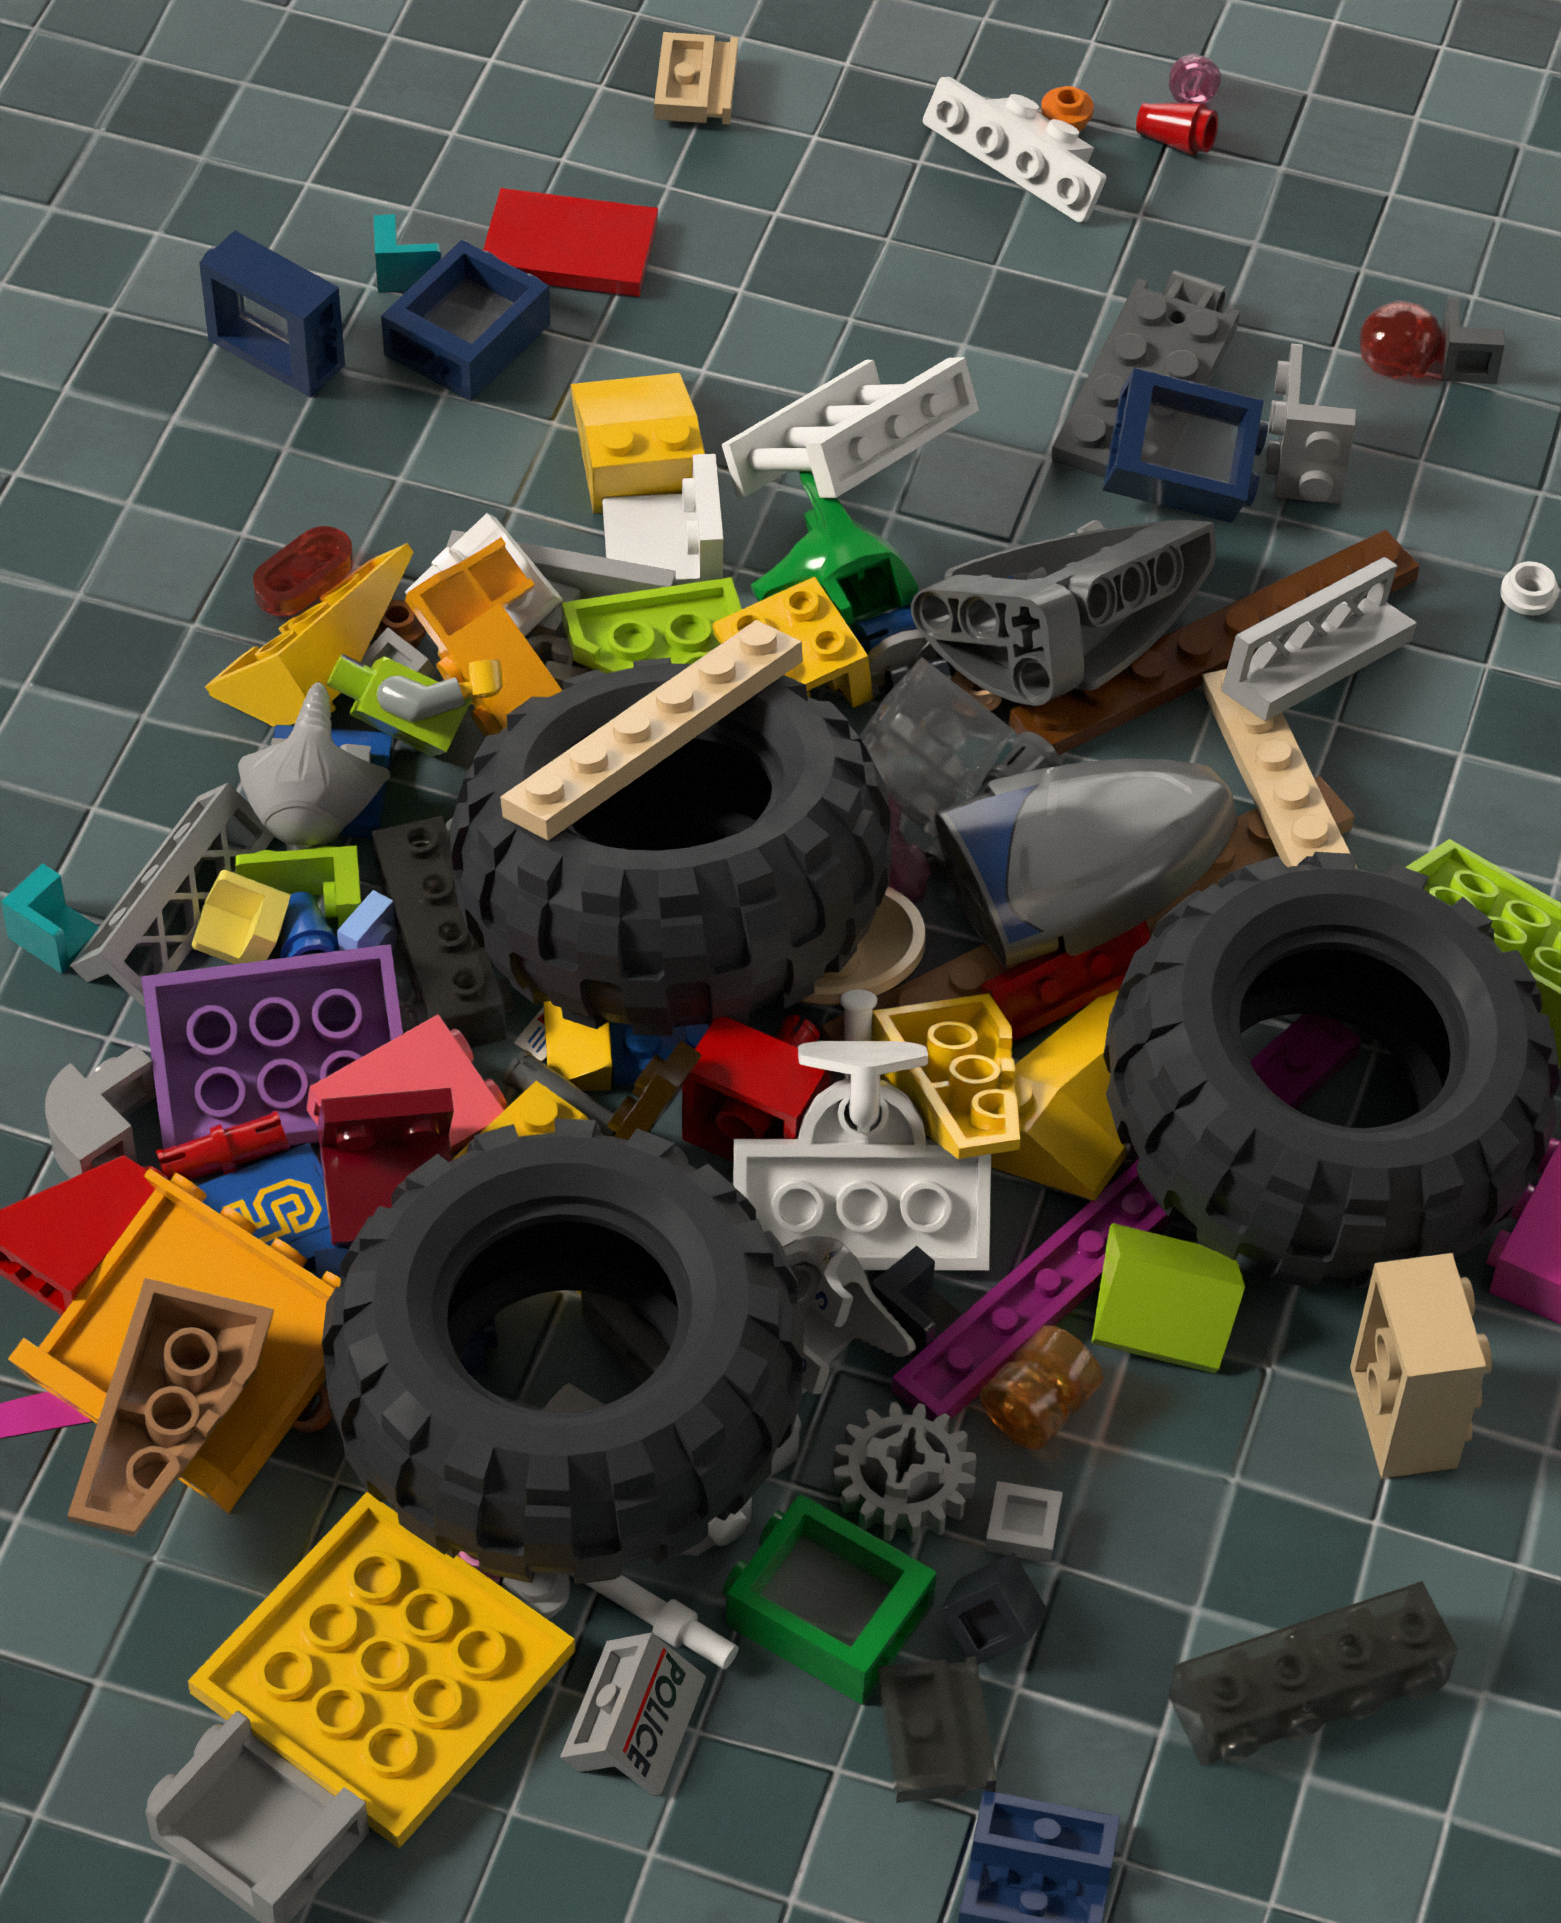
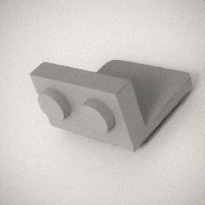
(1311, 441)

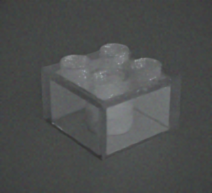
(932, 743)

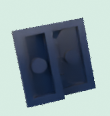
(1037, 1862)

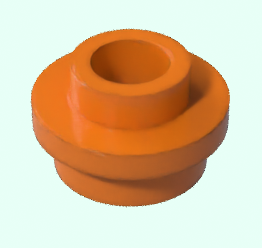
(1069, 106)

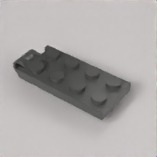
(1156, 332)

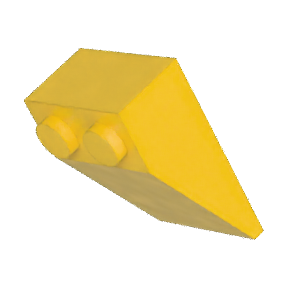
(636, 435)

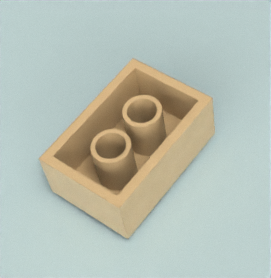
(1419, 1364)

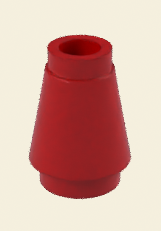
(1179, 125)

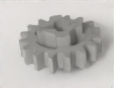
(931, 1488)

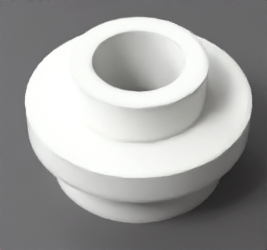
(1530, 589)

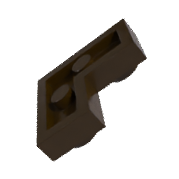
(656, 1091)

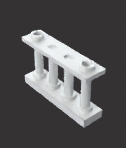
(851, 428)

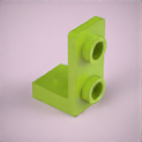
(317, 871)

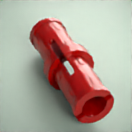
(224, 1148)

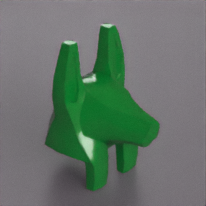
(848, 560)

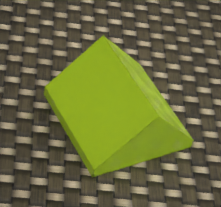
(1166, 1299)

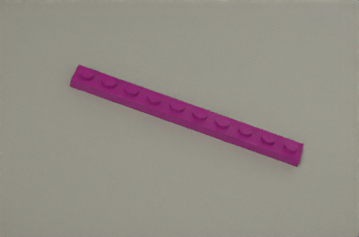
(1072, 1259)

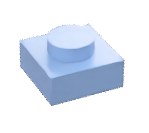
(369, 924)

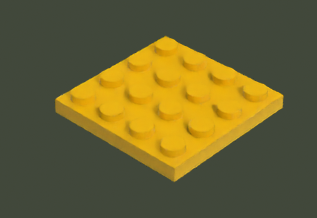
(383, 1667)

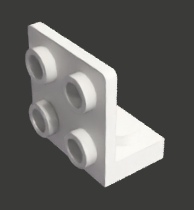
(671, 529)

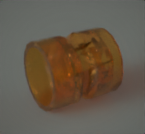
(1040, 1389)

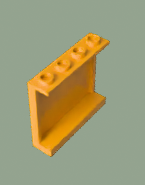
(215, 1253)

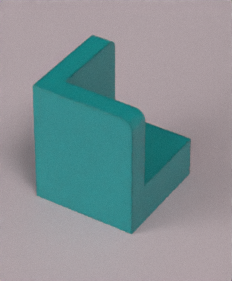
(399, 265)
(42, 921)

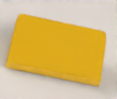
(578, 1050)

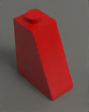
(65, 1232)

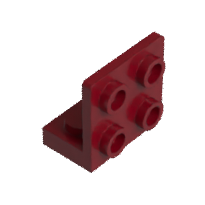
(372, 1147)

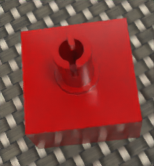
(749, 1085)

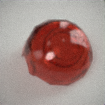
(1401, 339)

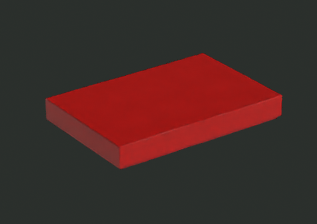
(573, 240)

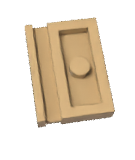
(695, 78)

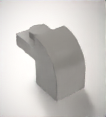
(89, 1112)

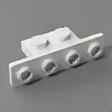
(1019, 144)

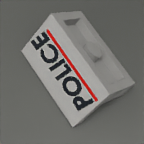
(635, 1711)

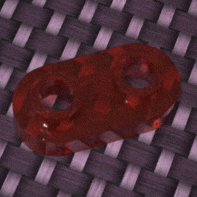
(295, 573)

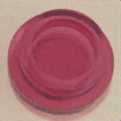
(1194, 79)

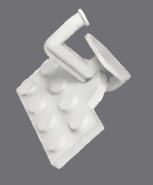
(874, 1181)

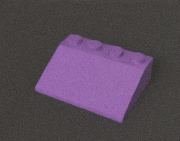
(260, 1034)

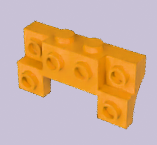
(469, 624)

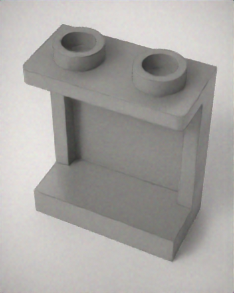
(254, 1823)

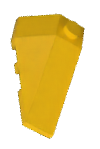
(277, 677)
(969, 1075)
(1064, 1109)

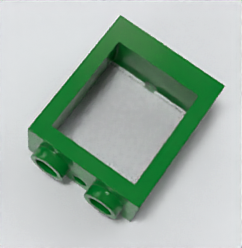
(828, 1597)

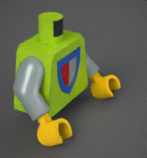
(411, 704)

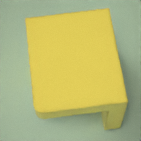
(240, 919)

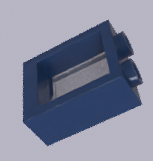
(272, 313)
(466, 320)
(1185, 445)

